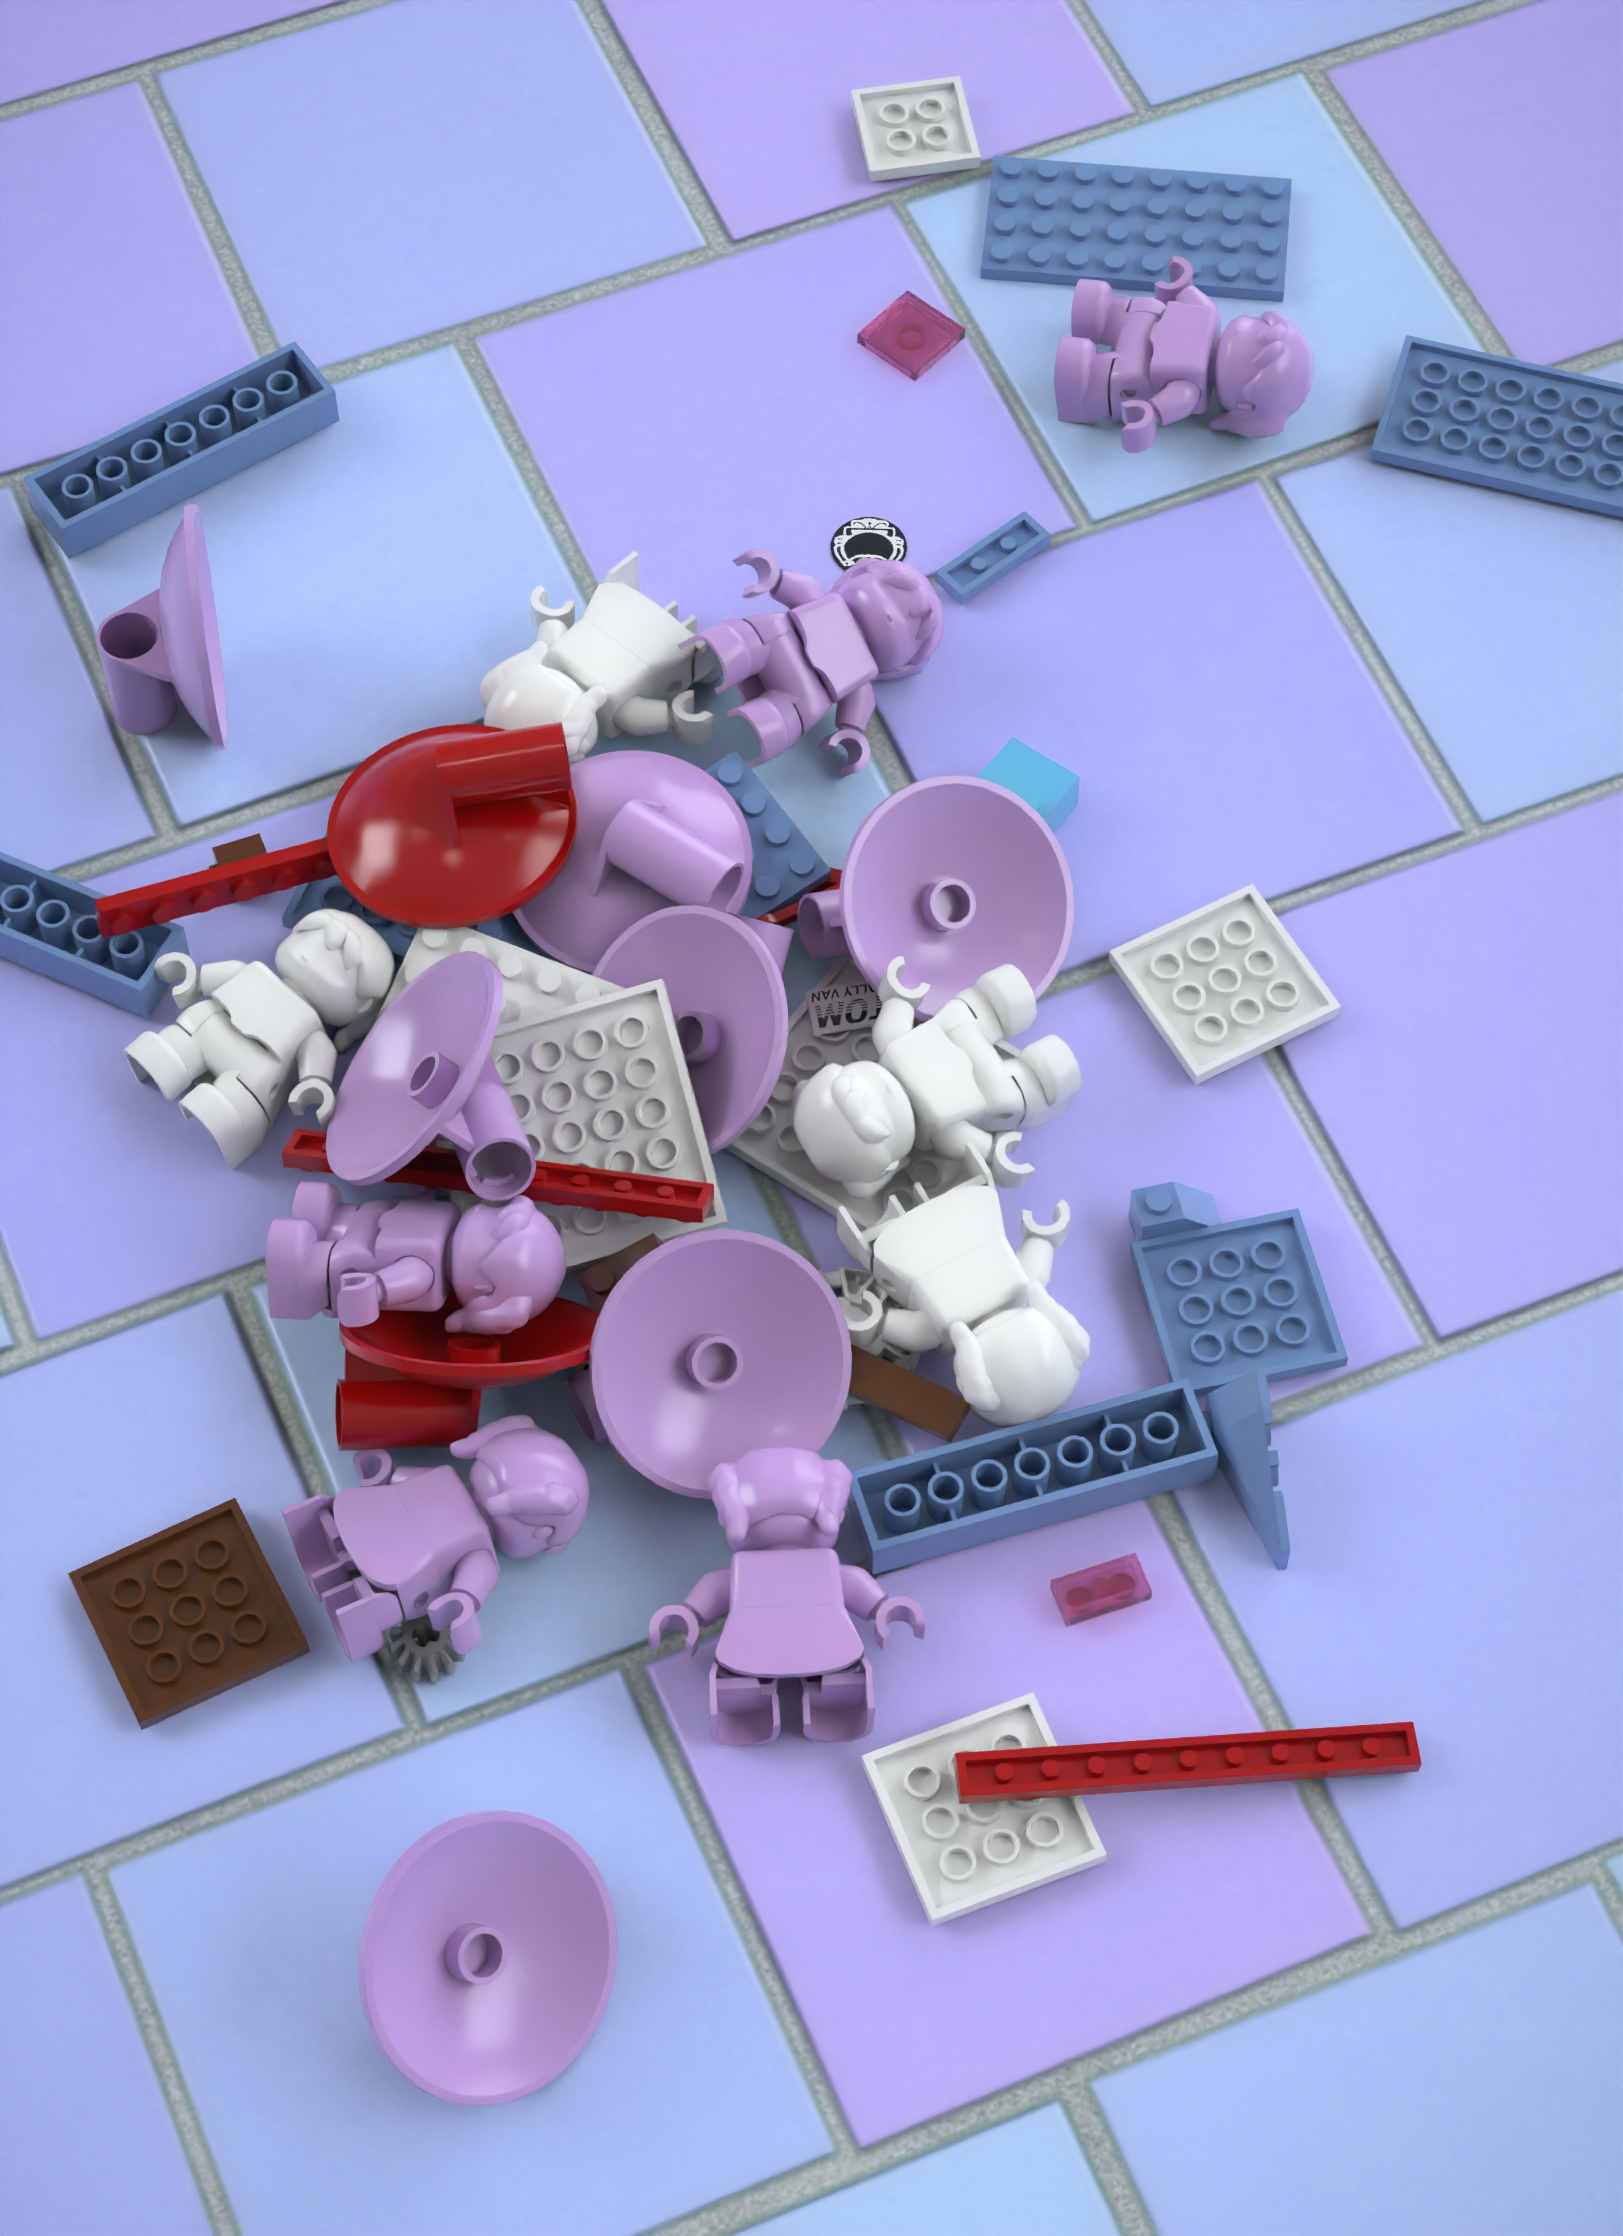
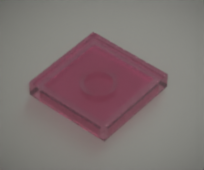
(911, 335)

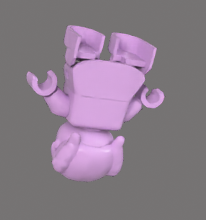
(1172, 356)
(825, 650)
(410, 1258)
(429, 1539)
(786, 1602)

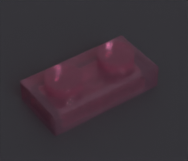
(1101, 1589)

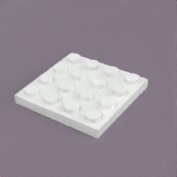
(1224, 983)
(985, 1850)

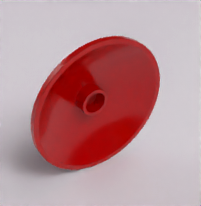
(455, 823)
(424, 1386)

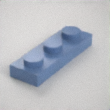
(993, 558)

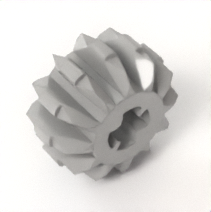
(423, 1649)

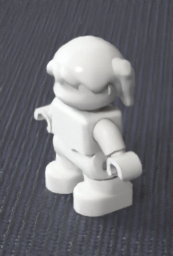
(605, 670)
(266, 1030)
(936, 1085)
(972, 1295)

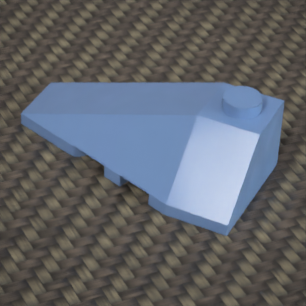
(1241, 1431)

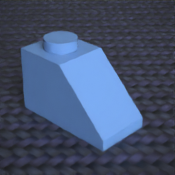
(1170, 1210)

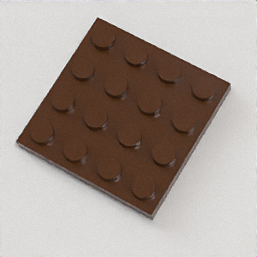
(188, 1613)

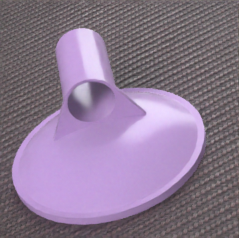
(168, 645)
(644, 842)
(953, 884)
(724, 1000)
(431, 1079)
(713, 1355)
(487, 1957)

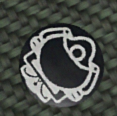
(867, 539)

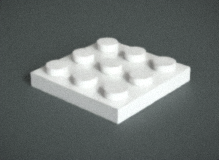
(915, 128)

